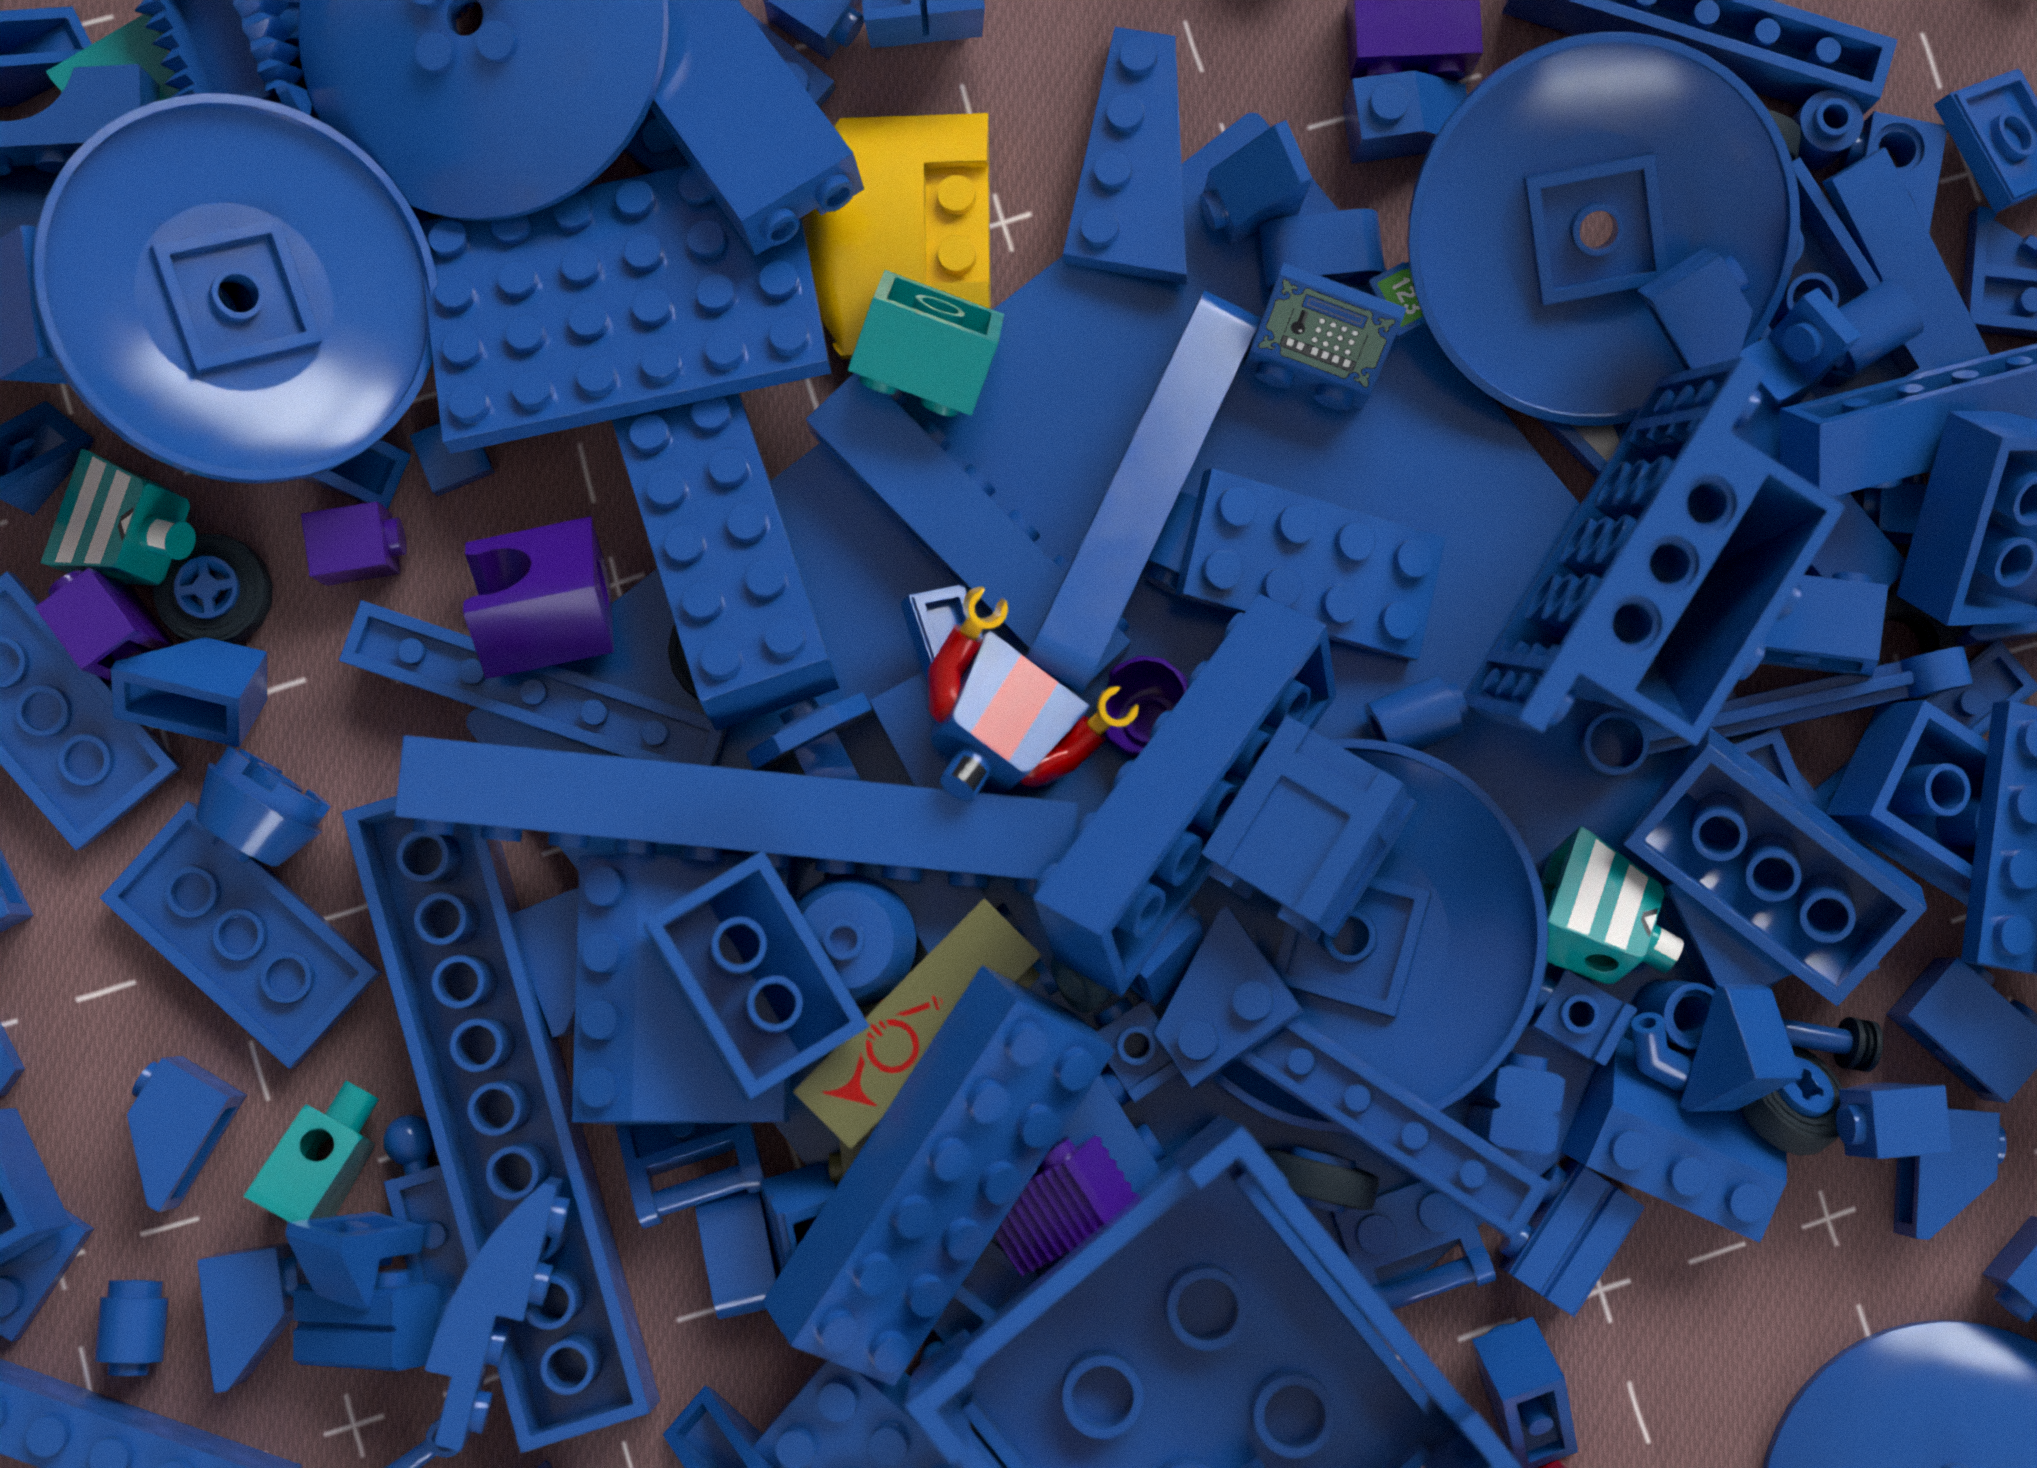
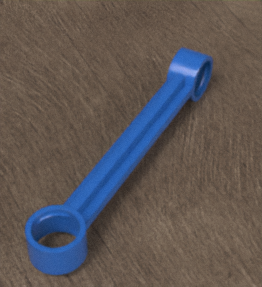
(1795, 704)

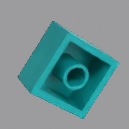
(926, 345)

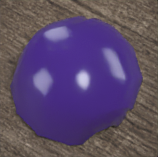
(1150, 684)

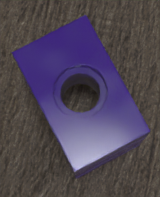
(539, 598)

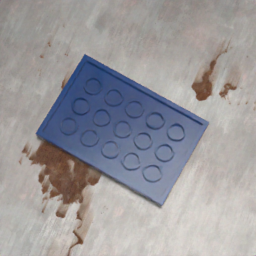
(611, 311)

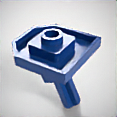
(812, 737)

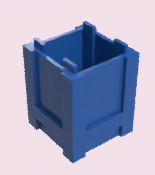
(1309, 829)

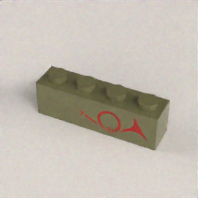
(868, 1070)

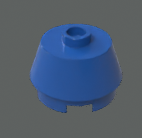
(257, 809)
(862, 932)

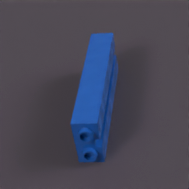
(749, 124)

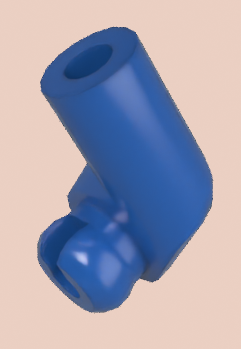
(1655, 1057)

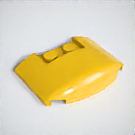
(917, 216)

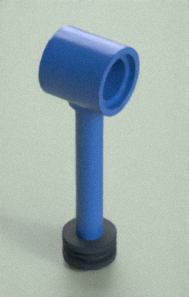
(1854, 1043)

